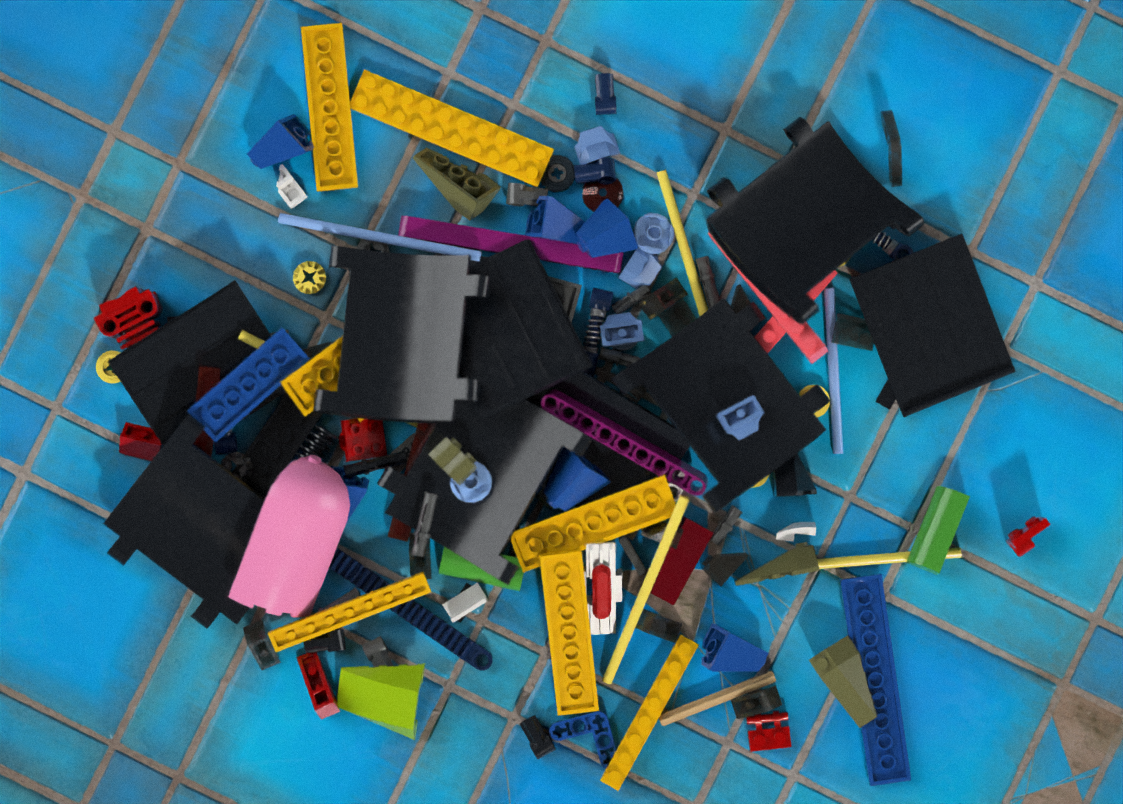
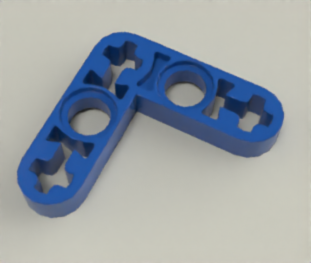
(589, 727)

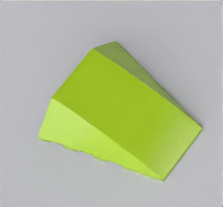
(383, 695)

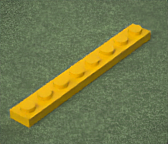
(349, 611)
(649, 712)

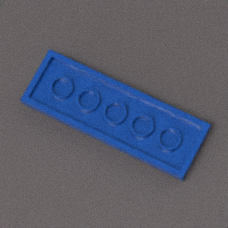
(248, 384)

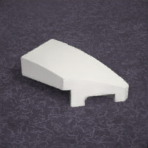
(289, 188)
(788, 532)

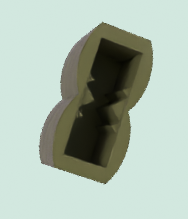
(452, 460)

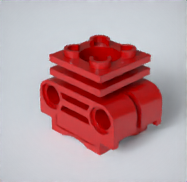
(130, 316)

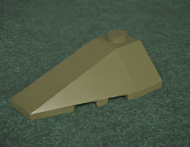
(461, 188)
(792, 562)
(844, 676)

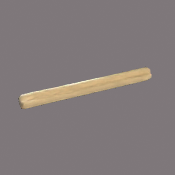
(717, 698)

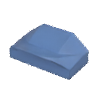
(595, 145)
(641, 269)
(621, 330)
(741, 418)

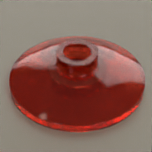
(592, 198)

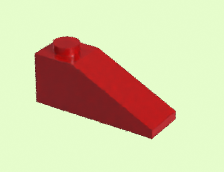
(318, 685)

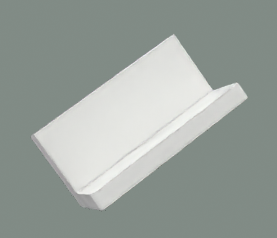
(465, 602)

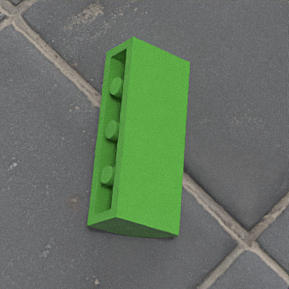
(937, 529)
(458, 567)

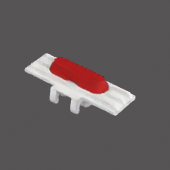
(605, 587)

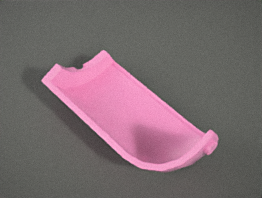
(293, 539)

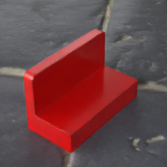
(139, 442)

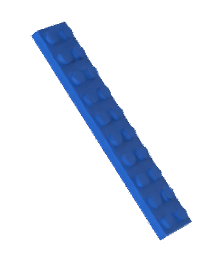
(870, 632)

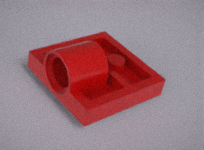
(362, 439)
(1021, 540)

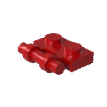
(768, 738)

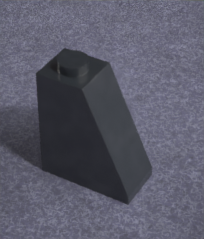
(792, 479)

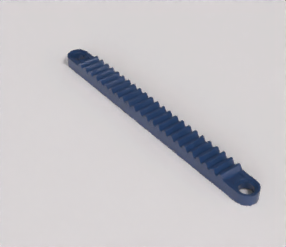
(412, 611)

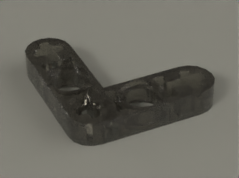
(894, 147)

